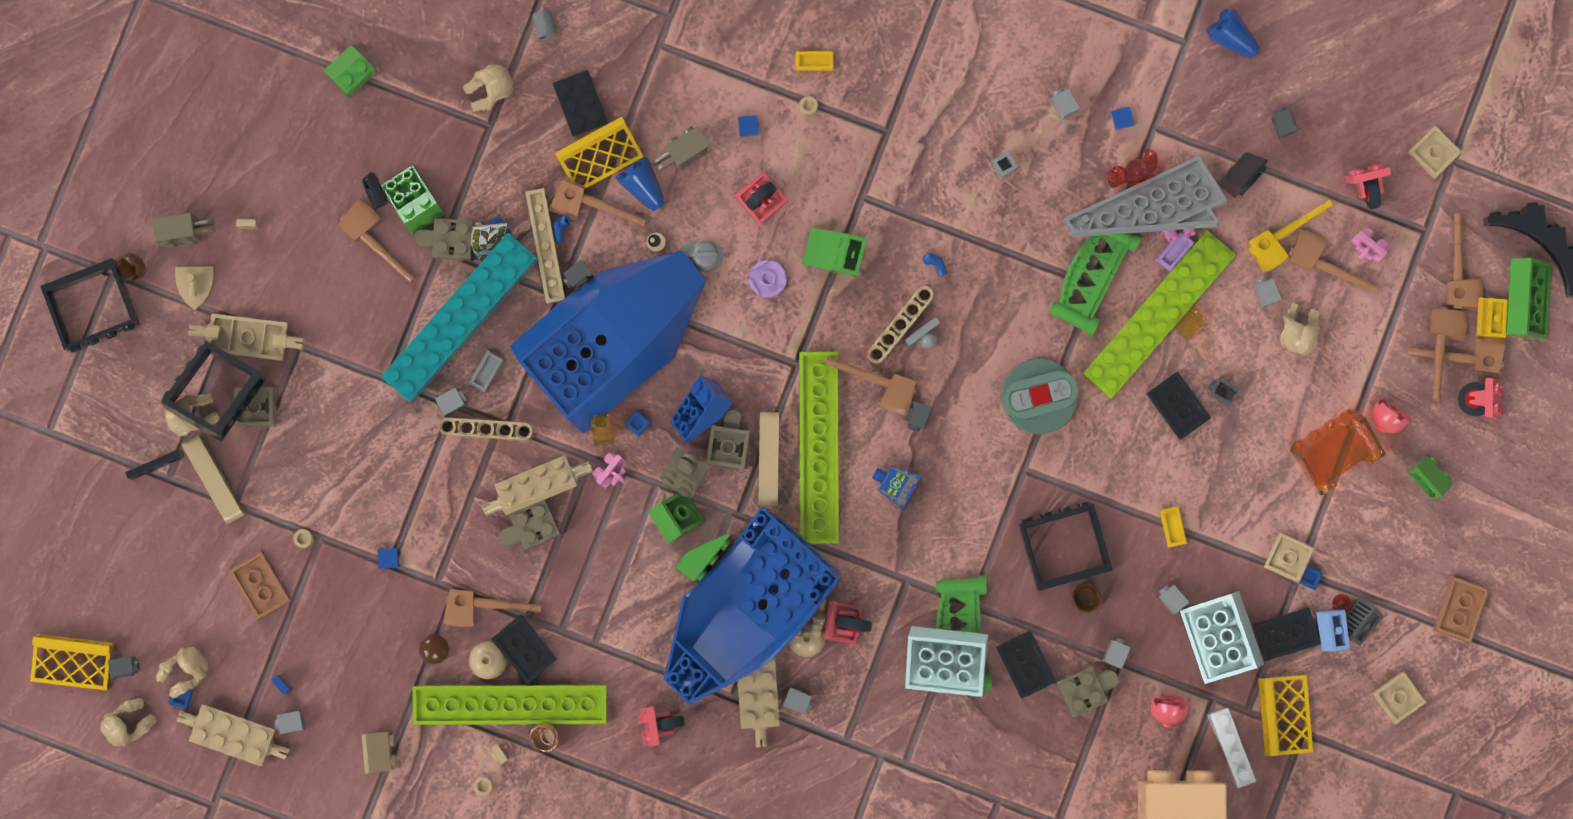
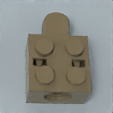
(683, 150)
(180, 229)
(448, 238)
(261, 410)
(728, 443)
(684, 473)
(530, 525)
(1086, 690)

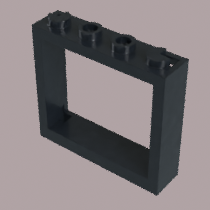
(75, 278)
(235, 409)
(1063, 513)

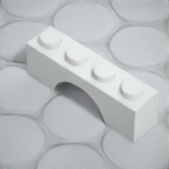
(1232, 747)

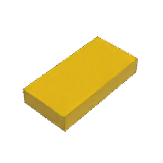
(814, 61)
(1173, 527)

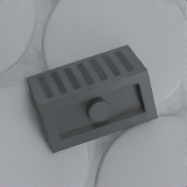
(1362, 620)

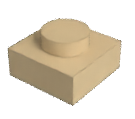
(499, 754)

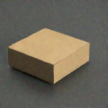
(247, 224)

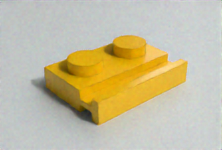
(1492, 317)

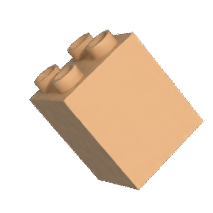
(1191, 799)

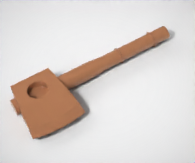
(571, 195)
(358, 223)
(1307, 253)
(1462, 292)
(1444, 325)
(1486, 357)
(898, 391)
(461, 606)

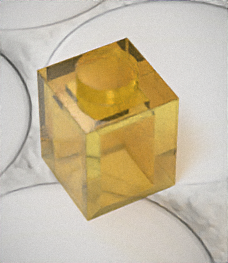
(1189, 324)
(602, 429)

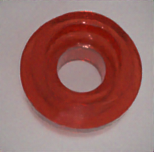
(1345, 598)

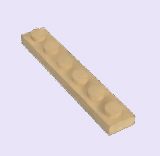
(545, 246)

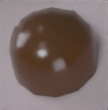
(132, 267)
(1086, 597)
(433, 649)

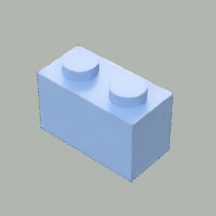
(1333, 630)

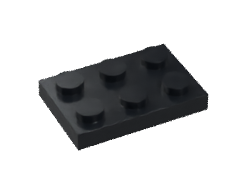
(580, 103)
(1178, 405)
(1286, 634)
(524, 649)
(1026, 664)

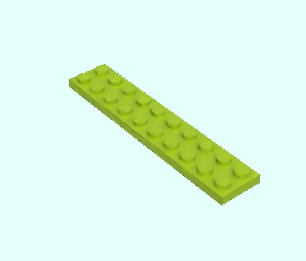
(1159, 314)
(819, 448)
(509, 704)

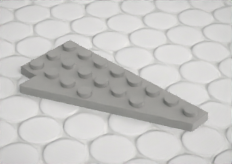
(1168, 201)

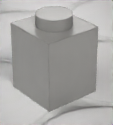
(1064, 103)
(1004, 165)
(1266, 292)
(451, 401)
(1172, 599)
(1116, 653)
(798, 701)
(290, 722)

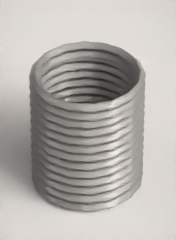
(544, 24)

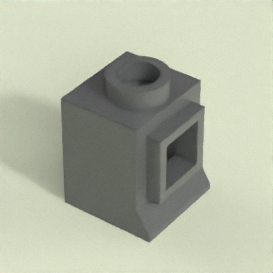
(1284, 122)
(577, 275)
(1231, 391)
(917, 416)
(123, 667)

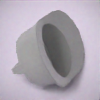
(704, 255)

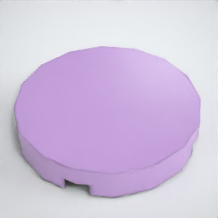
(767, 279)

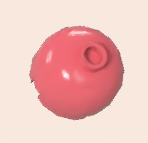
(1389, 417)
(1169, 709)

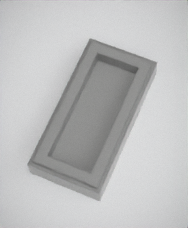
(486, 371)

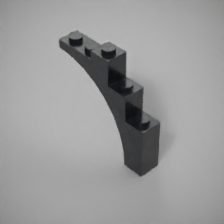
(1552, 239)

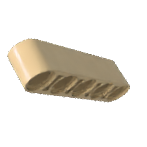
(904, 316)
(477, 425)
(768, 459)
(213, 479)

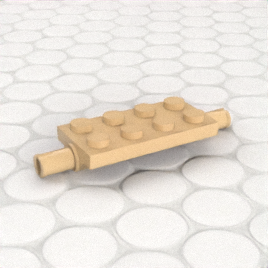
(248, 336)
(536, 485)
(759, 701)
(232, 735)

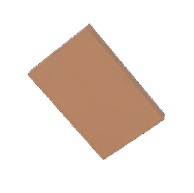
(259, 585)
(1461, 609)

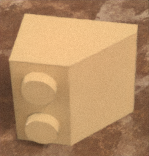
(378, 752)

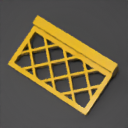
(592, 139)
(71, 645)
(1270, 720)

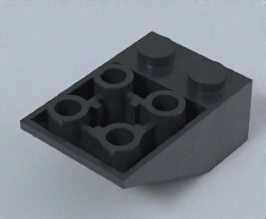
(1243, 174)

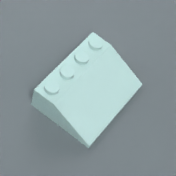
(1222, 637)
(946, 661)

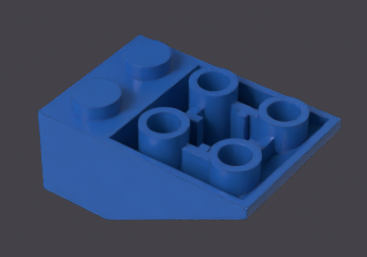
(701, 408)

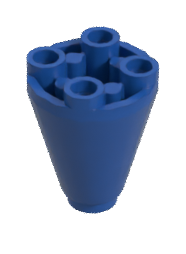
(1233, 34)
(642, 183)

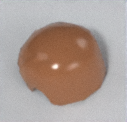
(544, 737)

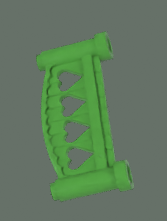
(1083, 314)
(968, 592)

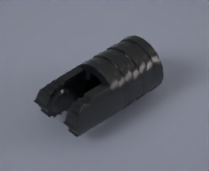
(374, 191)

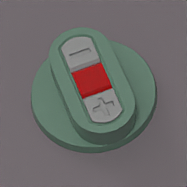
(1039, 396)

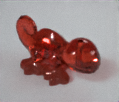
(1134, 171)

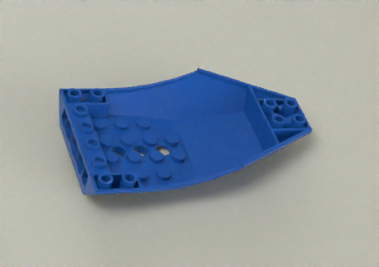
(641, 314)
(720, 624)

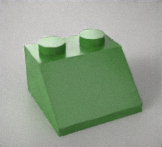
(350, 71)
(1430, 477)
(676, 517)

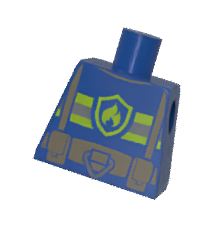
(896, 484)

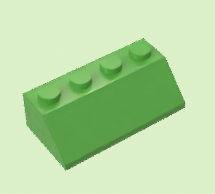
(1529, 298)

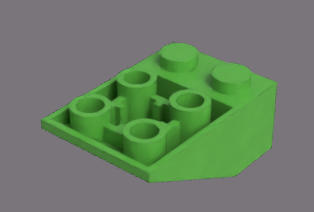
(412, 200)
(834, 252)
(698, 559)

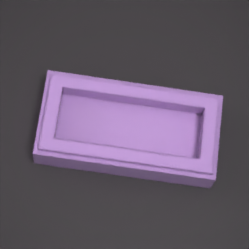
(1175, 251)

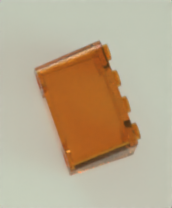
(1336, 449)

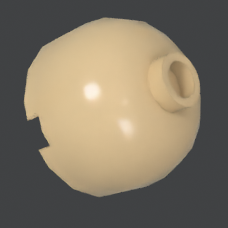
(807, 645)
(487, 660)

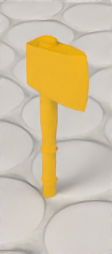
(1266, 246)

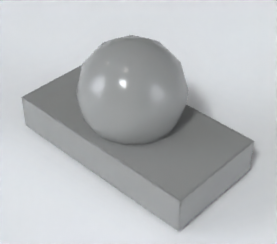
(925, 335)

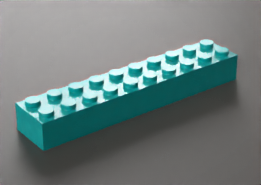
(459, 318)

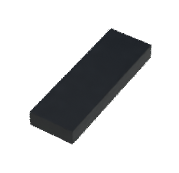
(154, 464)

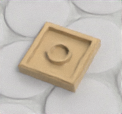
(1434, 152)
(1289, 557)
(1399, 697)

